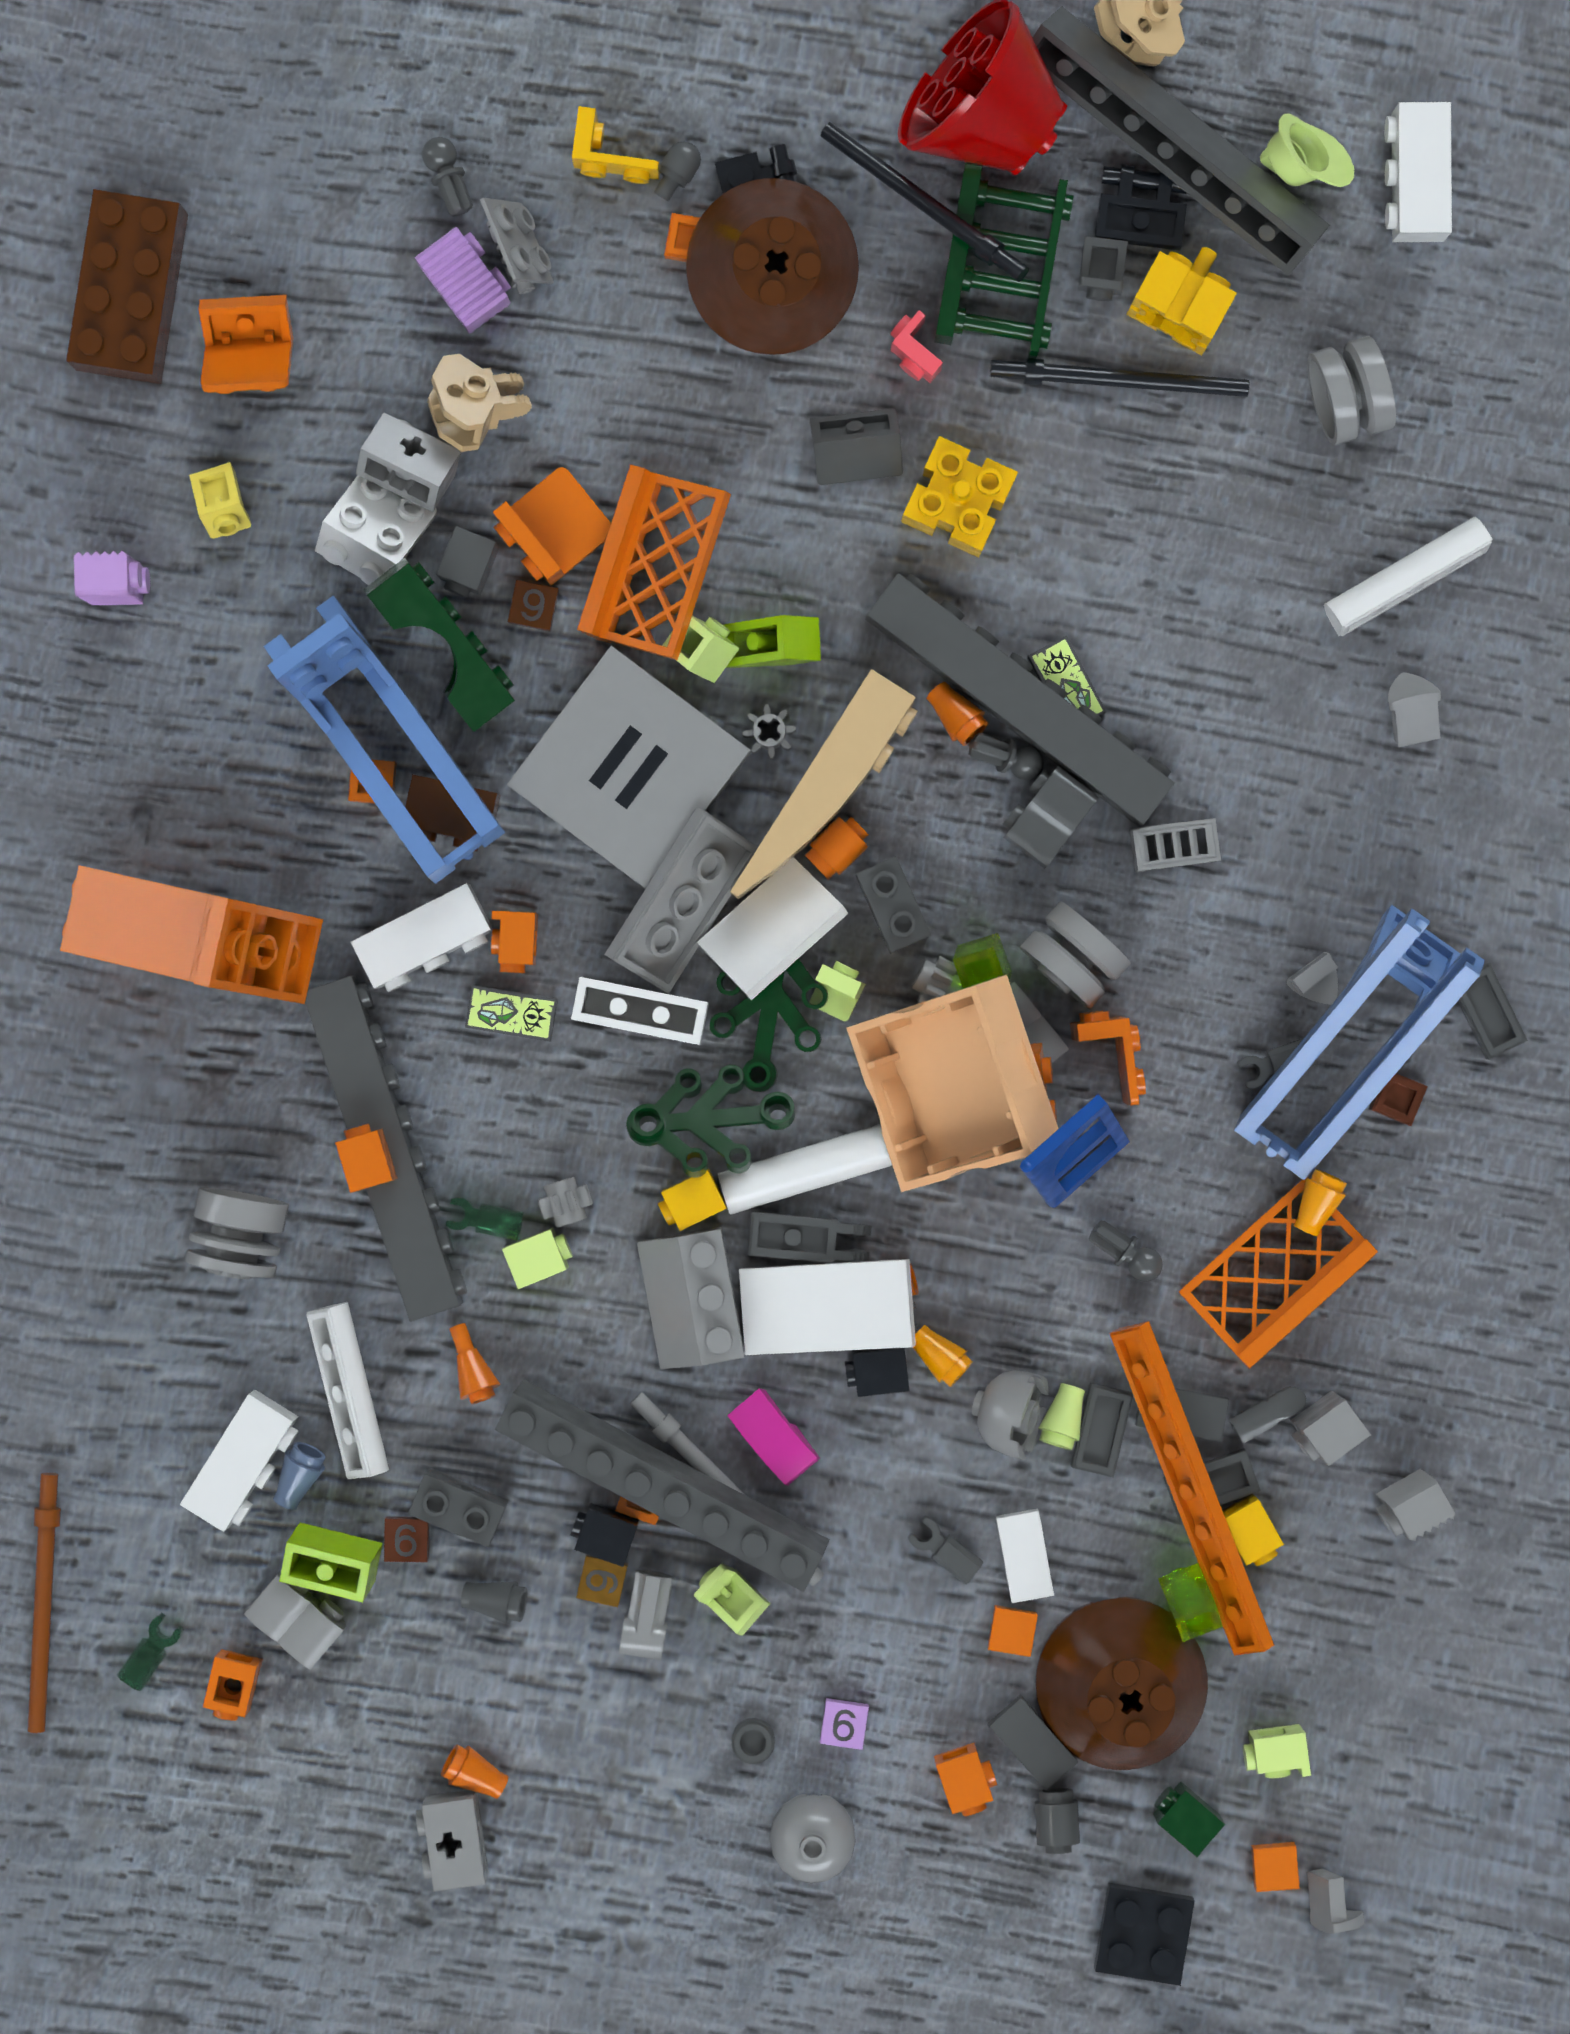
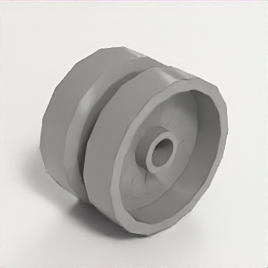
(1351, 390)
(1070, 960)

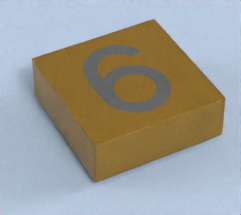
(601, 1581)

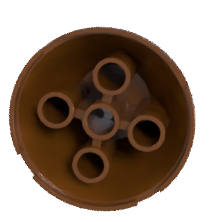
(772, 309)
(1116, 1650)

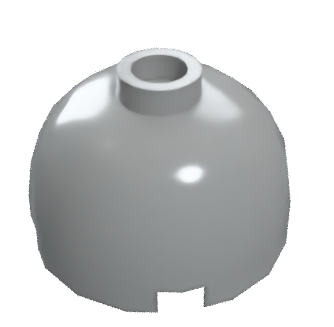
(1011, 1412)
(812, 1838)

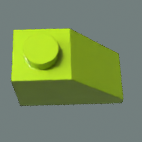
(775, 641)

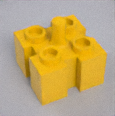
(1183, 299)
(959, 496)

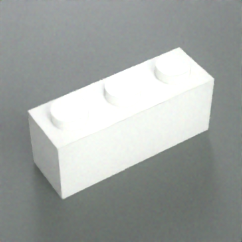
(1419, 172)
(423, 938)
(640, 1010)
(241, 1461)

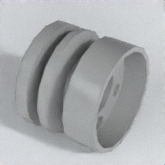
(236, 1233)

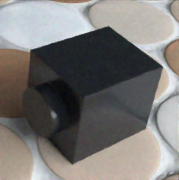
(878, 1371)
(604, 1534)

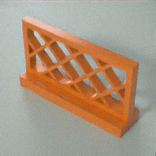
(621, 562)
(1300, 1303)

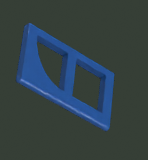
(1059, 1155)

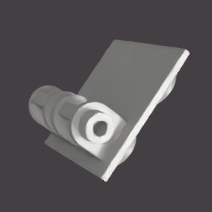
(512, 230)

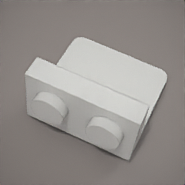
(371, 529)

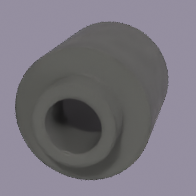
(1057, 1820)

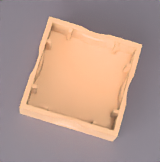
(954, 1083)

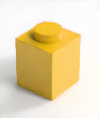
(691, 1201)
(1252, 1531)

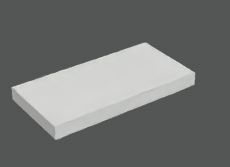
(827, 1307)

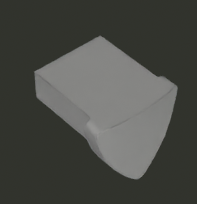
(1414, 709)
(1316, 980)
(1328, 1903)

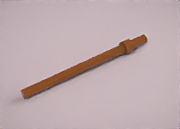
(46, 1519)

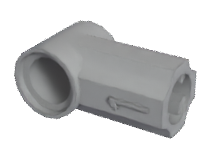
(645, 1624)

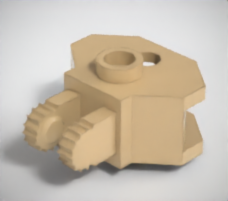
(1150, 23)
(472, 401)

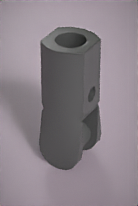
(1268, 1413)

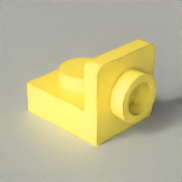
(219, 501)

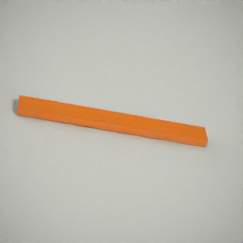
(1191, 1488)

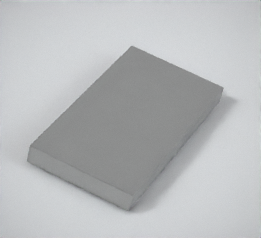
(681, 901)

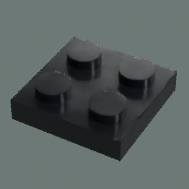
(1144, 1934)

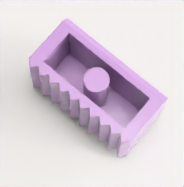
(463, 278)
(110, 579)

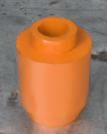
(837, 847)

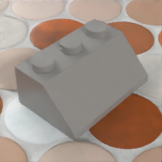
(691, 1299)

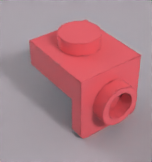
(915, 358)

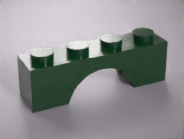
(406, 601)

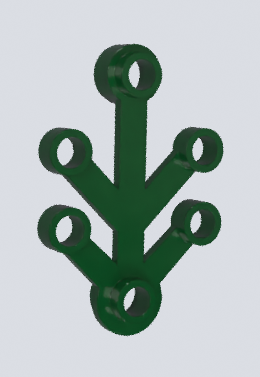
(771, 1001)
(704, 1120)

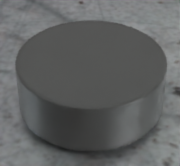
(753, 1741)

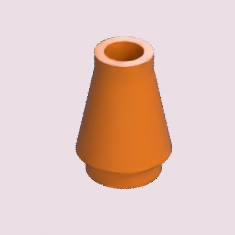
(957, 714)
(473, 1772)

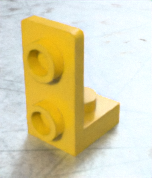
(590, 136)

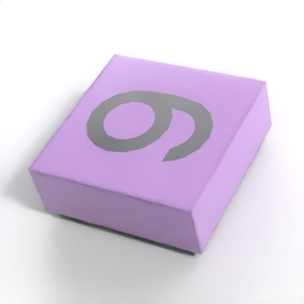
(844, 1723)

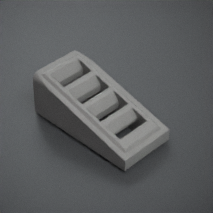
(1140, 847)

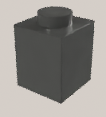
(467, 562)

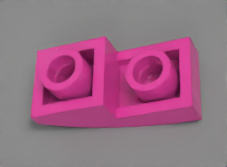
(773, 1437)

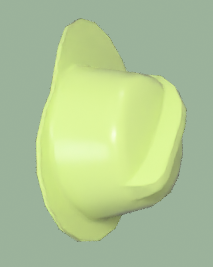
(1306, 153)

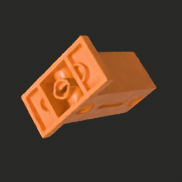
(191, 935)

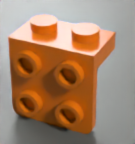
(246, 343)
(553, 526)
(1099, 1025)

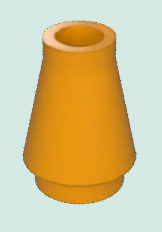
(1319, 1201)
(941, 1356)

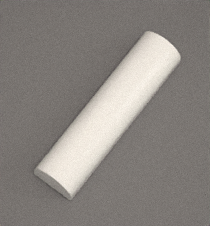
(1408, 576)
(805, 1169)
(347, 1391)

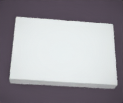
(772, 928)

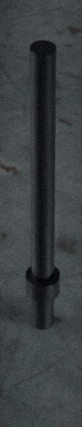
(986, 247)
(1035, 371)

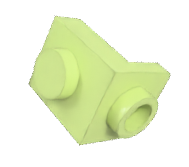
(841, 988)
(731, 1597)

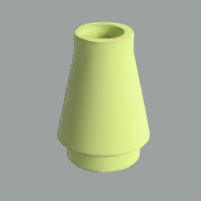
(1063, 1419)

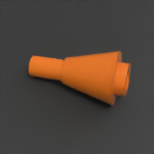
(474, 1374)

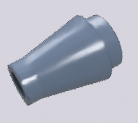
(299, 1472)

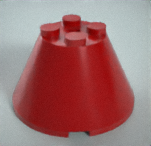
(987, 97)

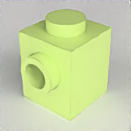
(706, 648)

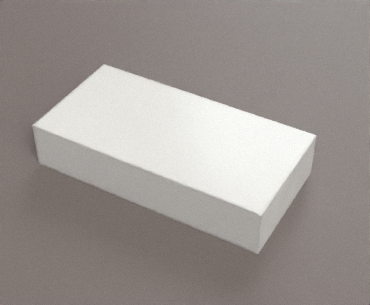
(1024, 1555)

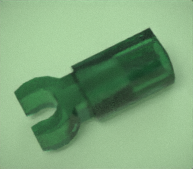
(488, 1220)
(148, 1655)

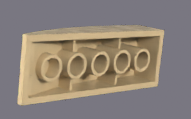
(836, 773)

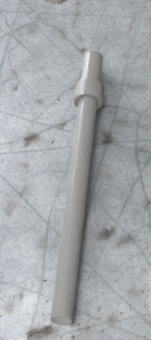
(667, 1429)

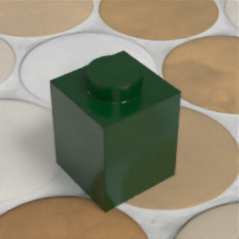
(1187, 1818)

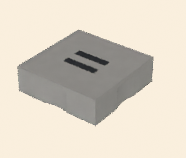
(628, 766)

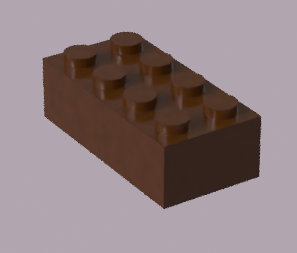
(127, 286)

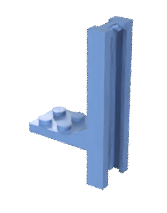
(322, 661)
(1417, 961)

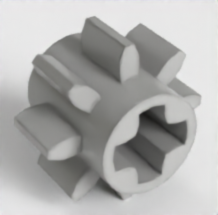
(770, 744)
(936, 979)
(565, 1202)

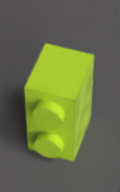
(330, 1562)

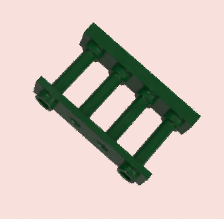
(962, 277)

